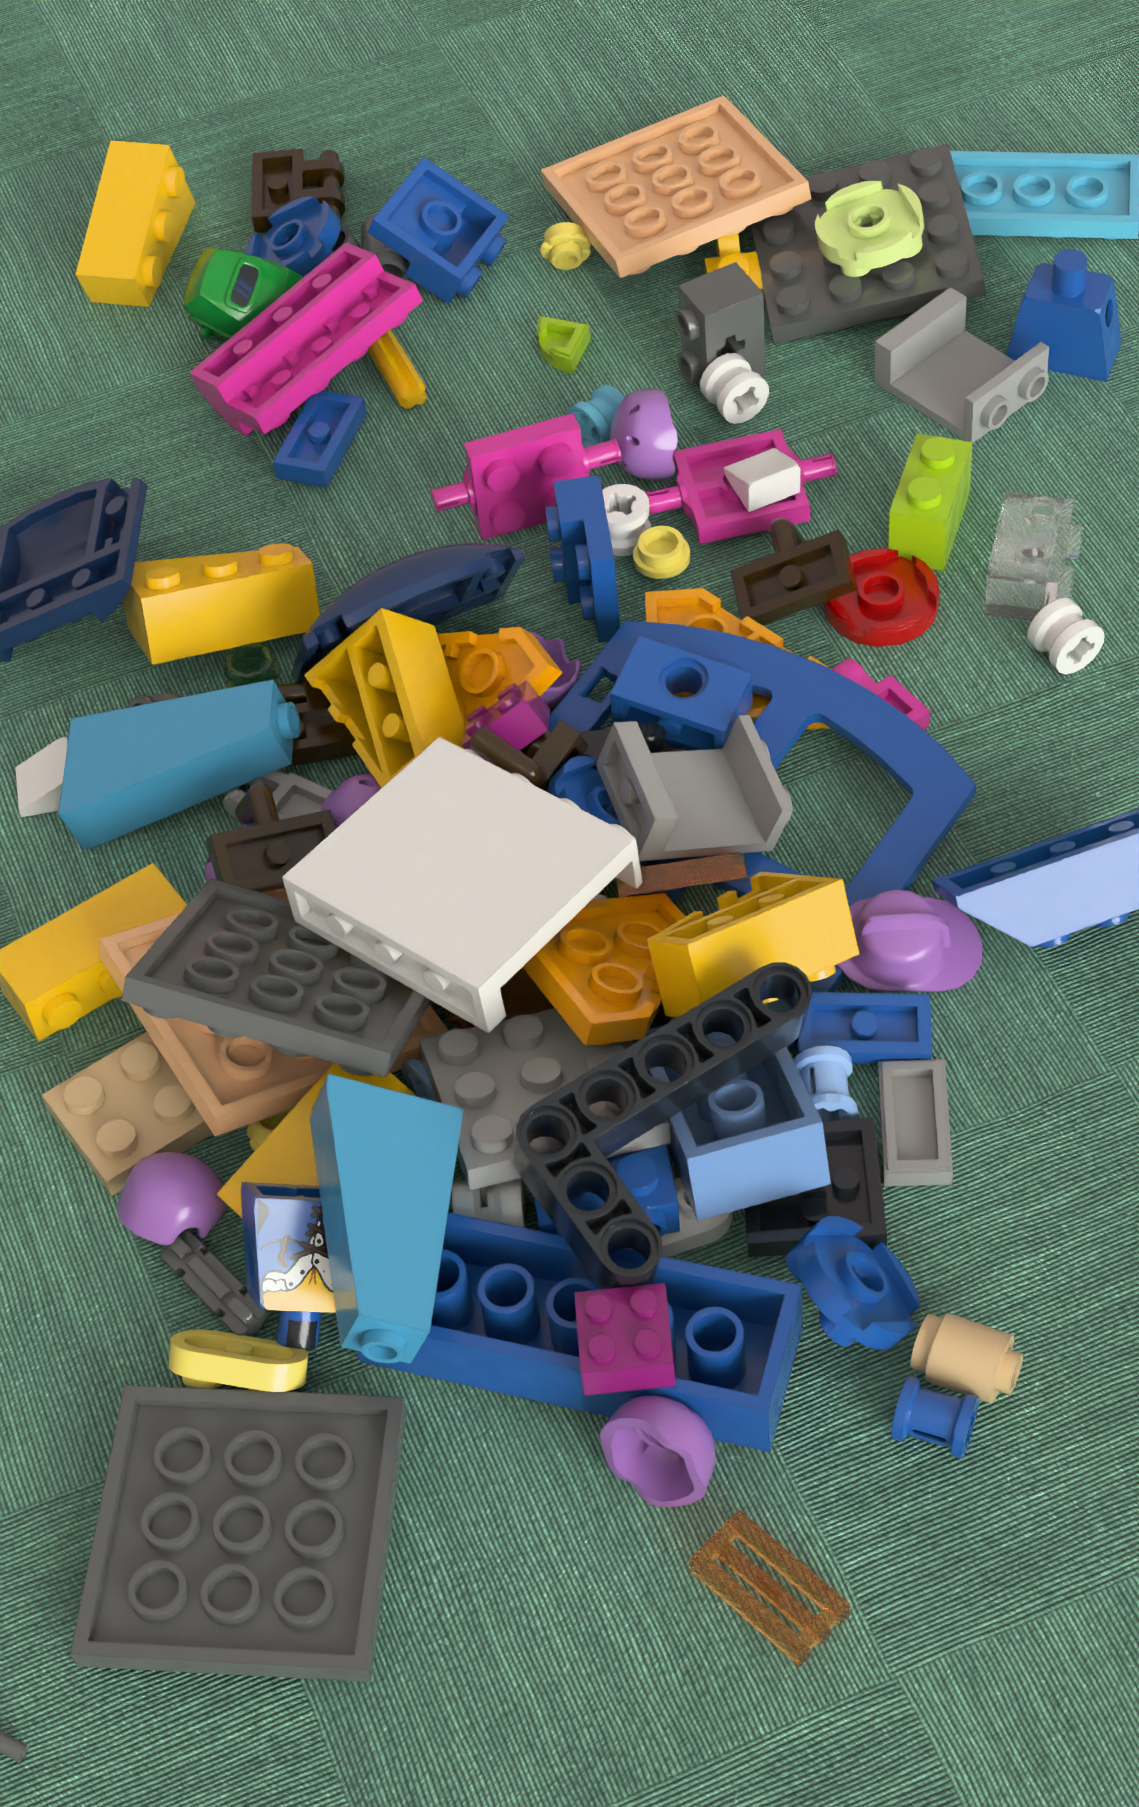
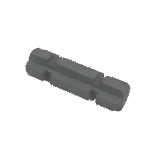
(214, 1284)

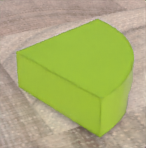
(562, 342)

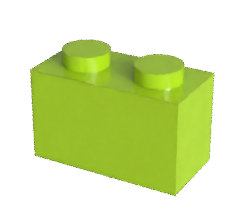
(930, 499)

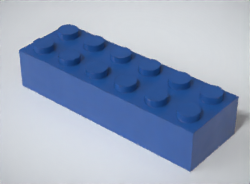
(512, 1329)

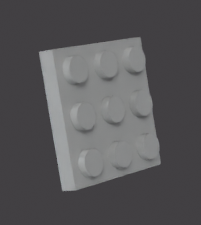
(503, 1075)

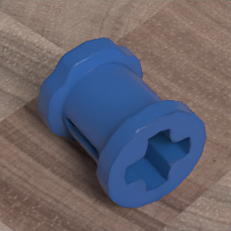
(934, 1417)

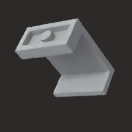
(953, 373)
(695, 798)

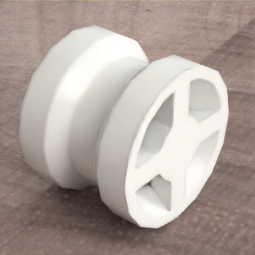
(734, 388)
(626, 515)
(1065, 636)

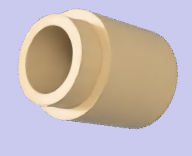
(966, 1356)

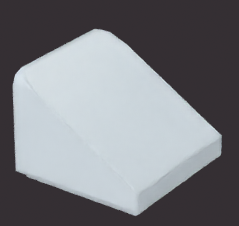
(764, 478)
(41, 779)

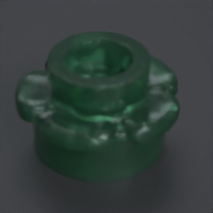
(250, 665)

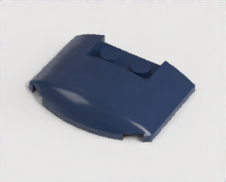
(68, 559)
(422, 586)

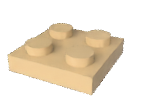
(125, 1111)

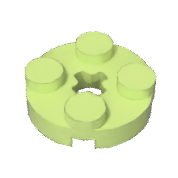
(858, 249)

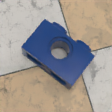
(661, 670)

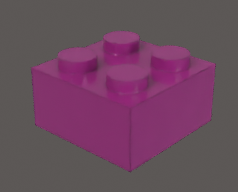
(515, 717)
(624, 1339)

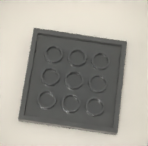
(814, 297)
(260, 975)
(243, 1534)

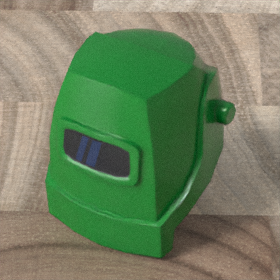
(232, 290)

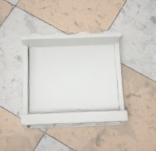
(457, 877)

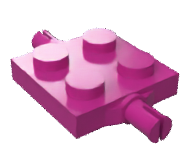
(514, 472)
(711, 500)

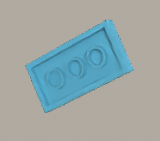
(1050, 193)

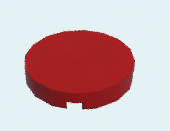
(892, 603)

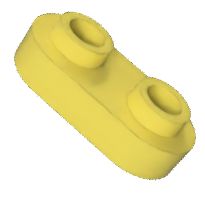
(219, 1358)

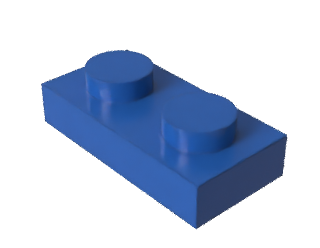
(320, 438)
(869, 1025)

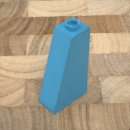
(170, 755)
(385, 1208)

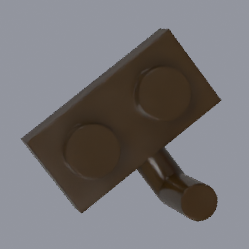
(795, 576)
(543, 757)
(265, 852)

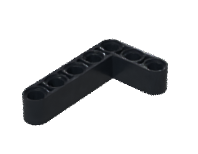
(644, 1105)

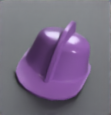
(912, 944)

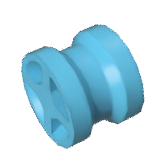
(597, 414)

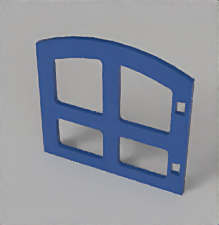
(800, 696)

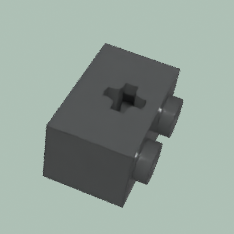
(719, 317)

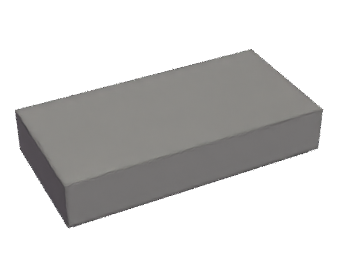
(915, 1123)

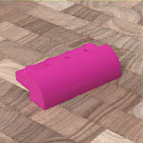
(304, 340)

